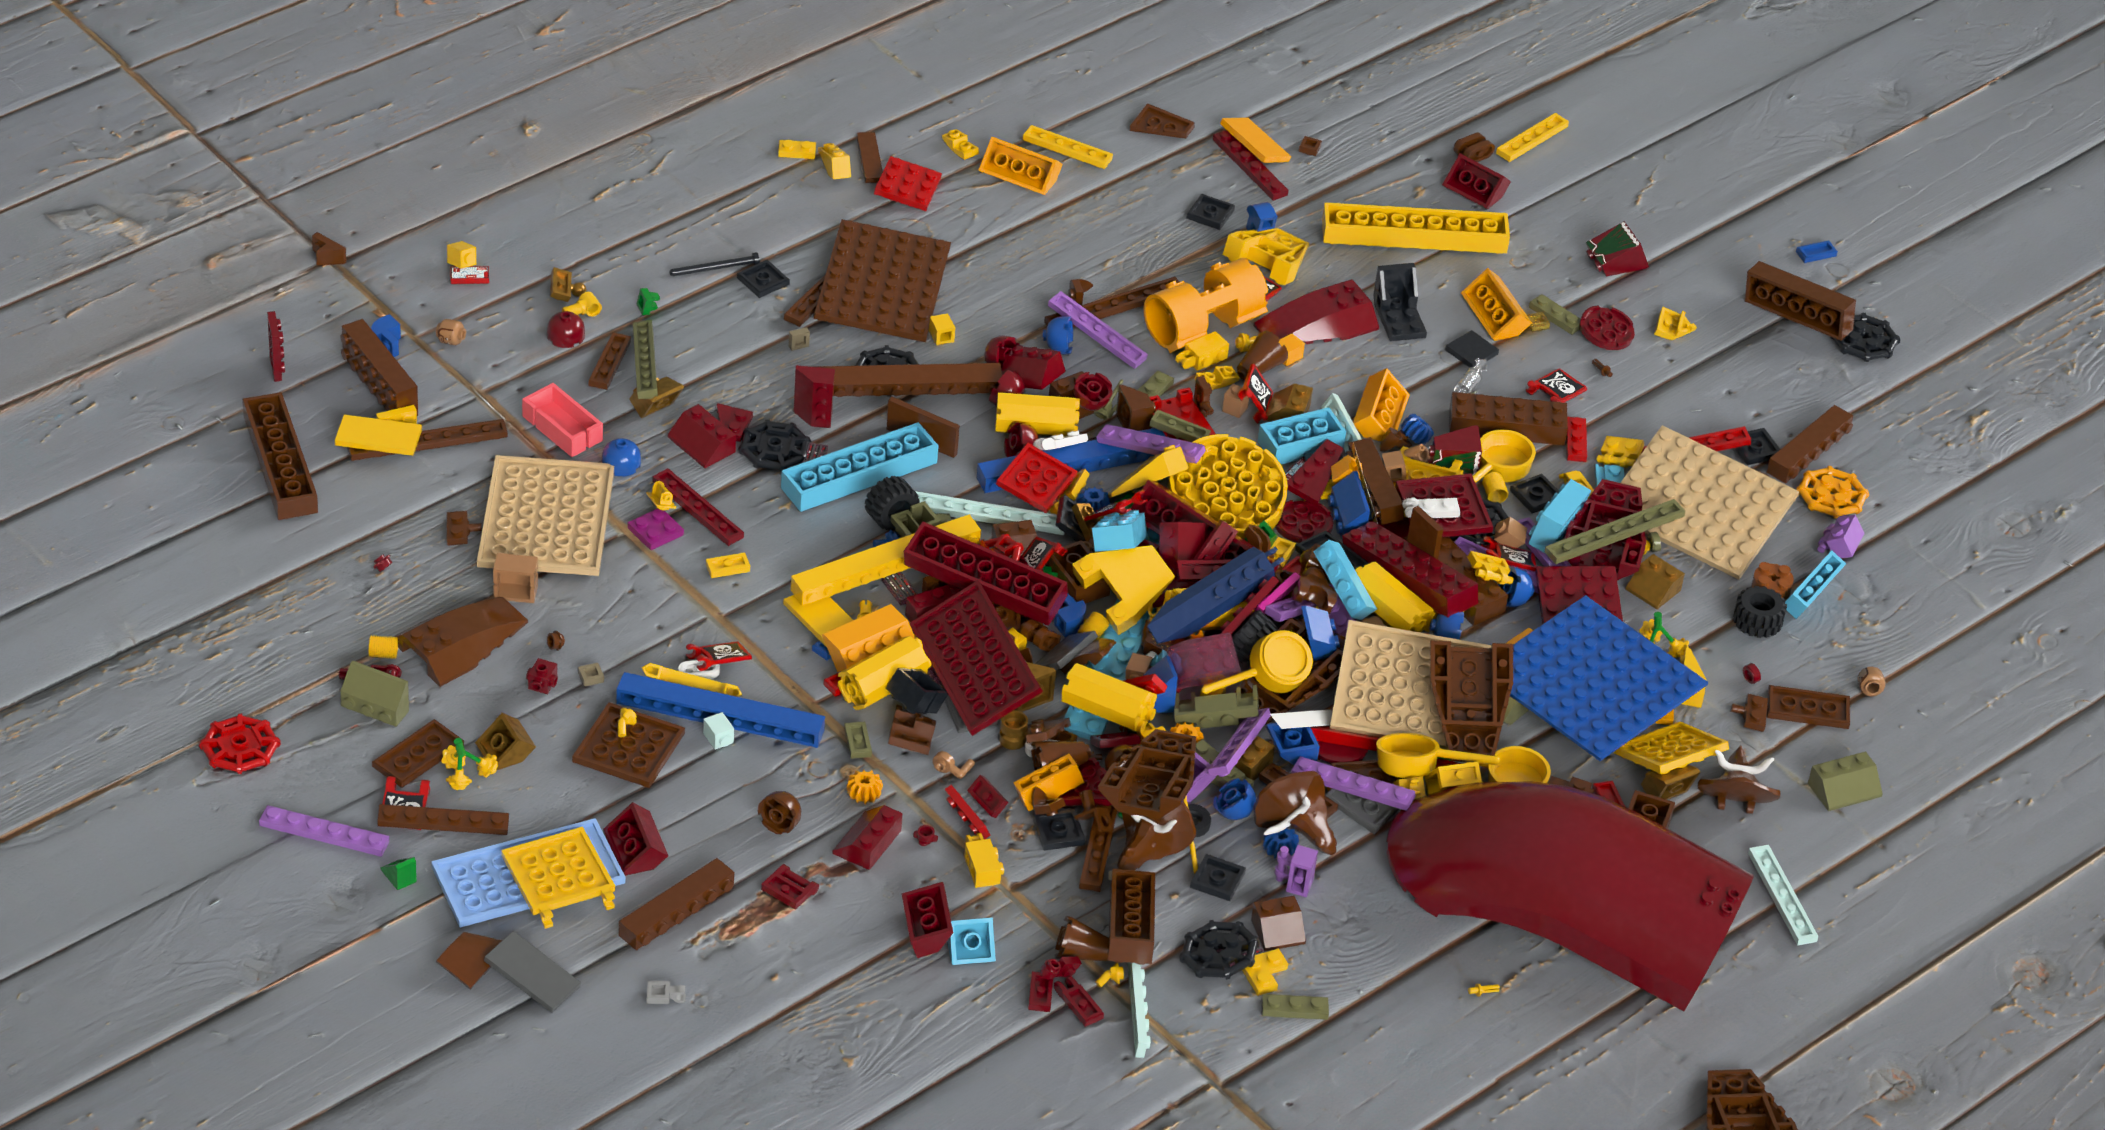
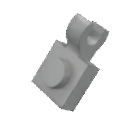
(661, 992)

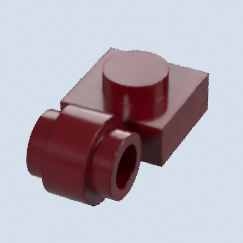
(1063, 968)

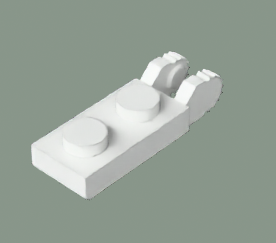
(1059, 441)
(1433, 507)

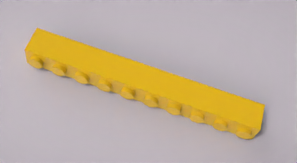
(867, 565)

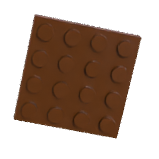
(633, 757)

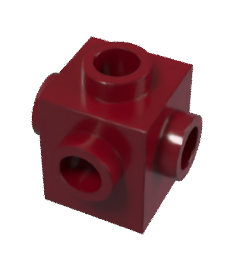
(542, 676)

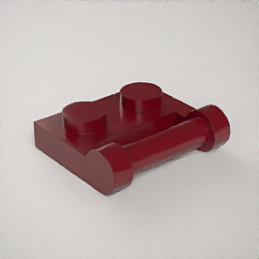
(786, 890)

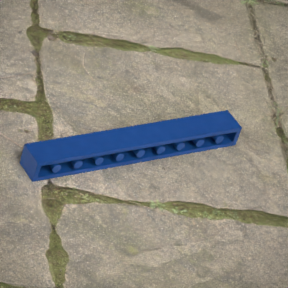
(1080, 456)
(742, 713)

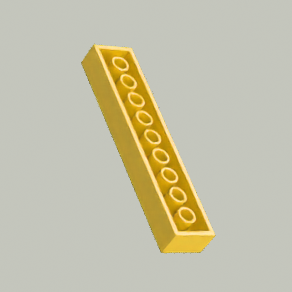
(1415, 228)

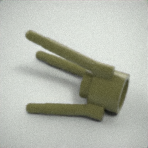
(1107, 411)

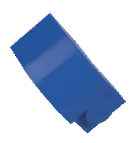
(1261, 217)
(389, 333)
(1070, 616)

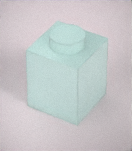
(718, 730)

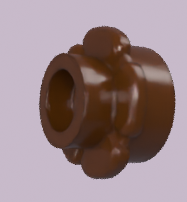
(555, 640)

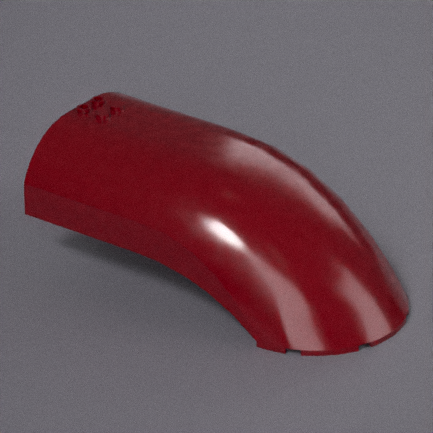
(1572, 874)

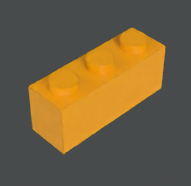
(1052, 779)

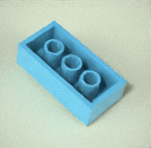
(1300, 434)
(1558, 514)
(1119, 531)

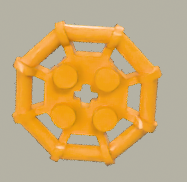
(1842, 496)

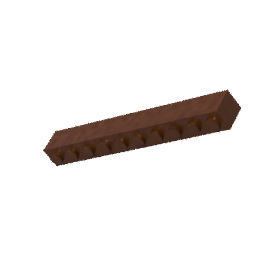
(915, 379)

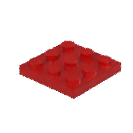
(908, 183)
(1037, 478)

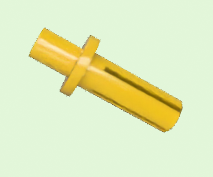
(1478, 989)

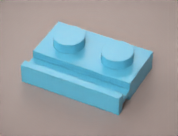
(1608, 472)

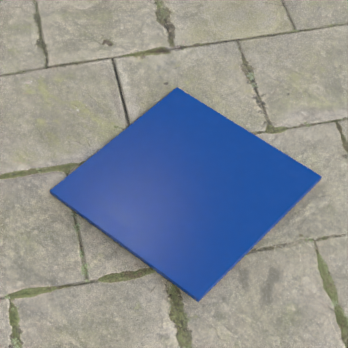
(1597, 678)

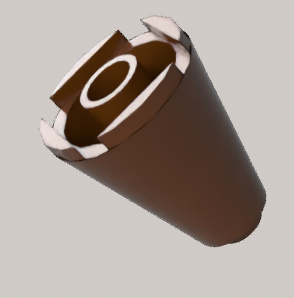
(1264, 353)
(1049, 751)
(1081, 941)

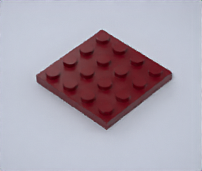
(1473, 513)
(1565, 585)

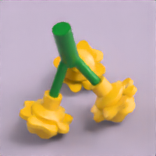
(1653, 630)
(455, 759)

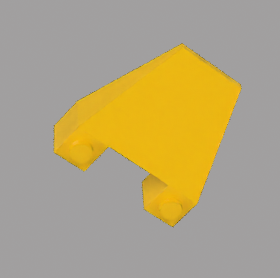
(1269, 248)
(1153, 469)
(1133, 575)

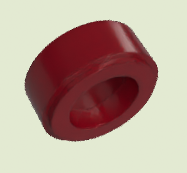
(1751, 673)

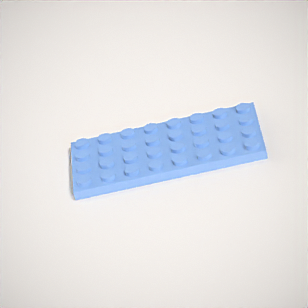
(482, 887)

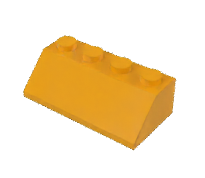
(1020, 166)
(1495, 306)
(1380, 405)
(865, 636)

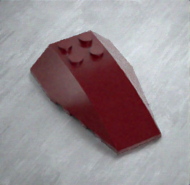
(1323, 314)
(1609, 503)

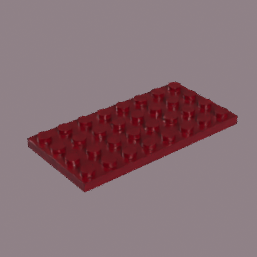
(975, 658)

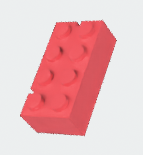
(562, 419)

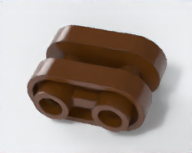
(1474, 147)
(1040, 635)

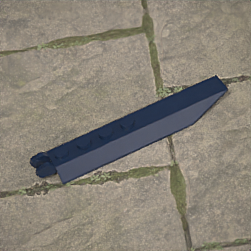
(1213, 595)

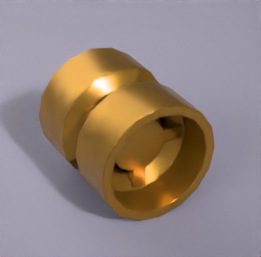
(1013, 730)

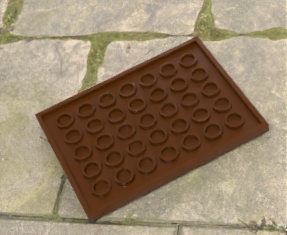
(882, 280)

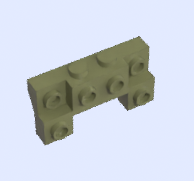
(1217, 709)

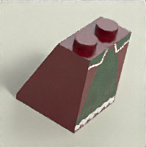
(1617, 251)
(1457, 445)

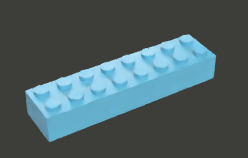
(859, 466)

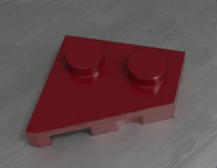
(735, 419)

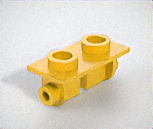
(661, 496)

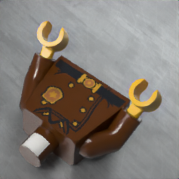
(1151, 647)

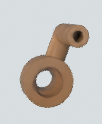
(1418, 453)
(945, 763)

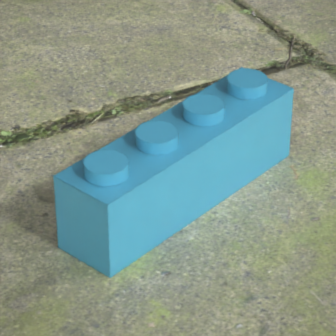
(1345, 580)
(1814, 584)

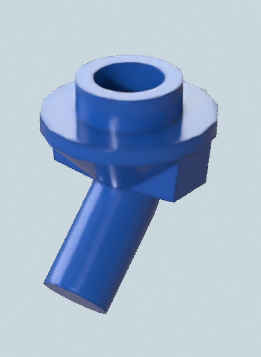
(890, 536)

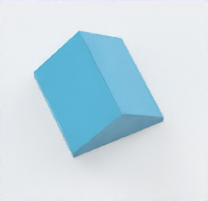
(972, 941)

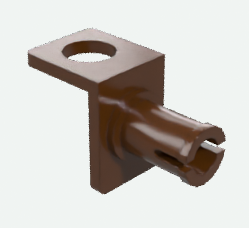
(1091, 810)

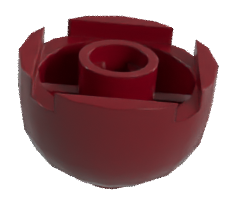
(565, 329)
(998, 348)
(1008, 383)
(1093, 391)
(1019, 436)

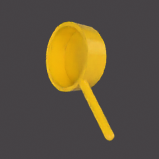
(1506, 454)
(1276, 661)
(1416, 755)
(1518, 765)

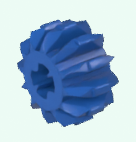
(1417, 429)
(1095, 497)
(1286, 837)

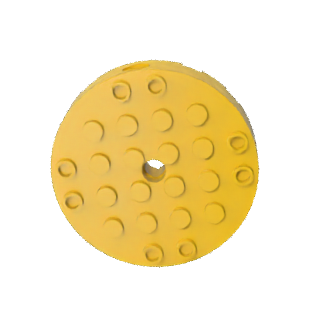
(1234, 483)

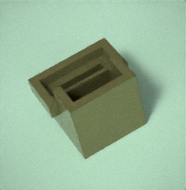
(909, 521)

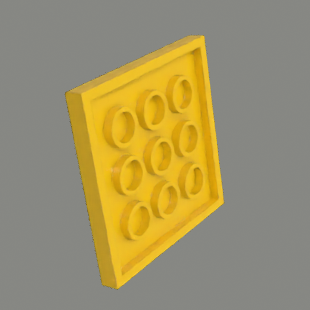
(1671, 747)

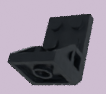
(1397, 301)

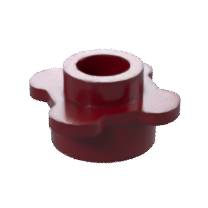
(382, 562)
(925, 835)

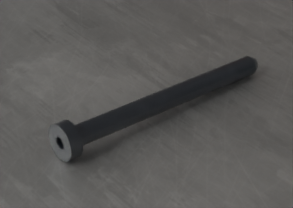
(716, 265)

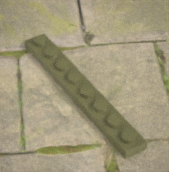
(645, 359)
(1614, 531)

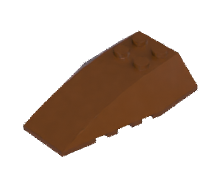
(461, 637)
(1319, 678)
(1471, 694)
(1152, 776)
(1740, 1103)

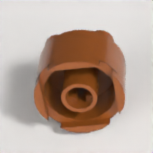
(1774, 577)

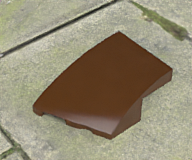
(1093, 652)
(911, 731)
(466, 957)

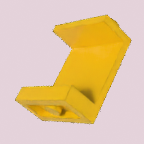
(1451, 776)

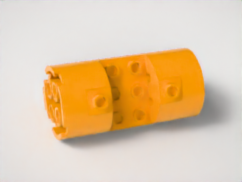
(1180, 313)

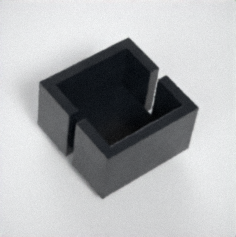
(916, 691)

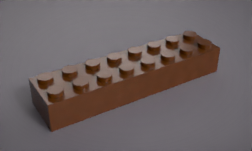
(280, 456)

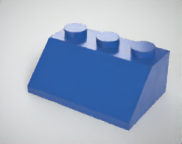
(1349, 504)

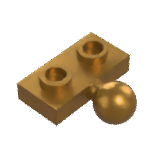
(562, 287)
(1082, 510)

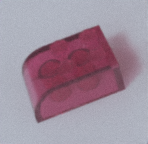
(1204, 660)

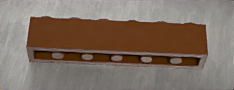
(1810, 444)
(1382, 492)
(676, 904)

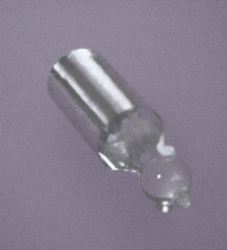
(1471, 377)

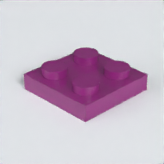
(655, 528)

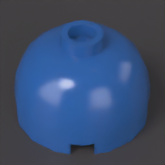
(1059, 334)
(622, 455)
(1521, 588)
(1447, 627)
(1235, 800)

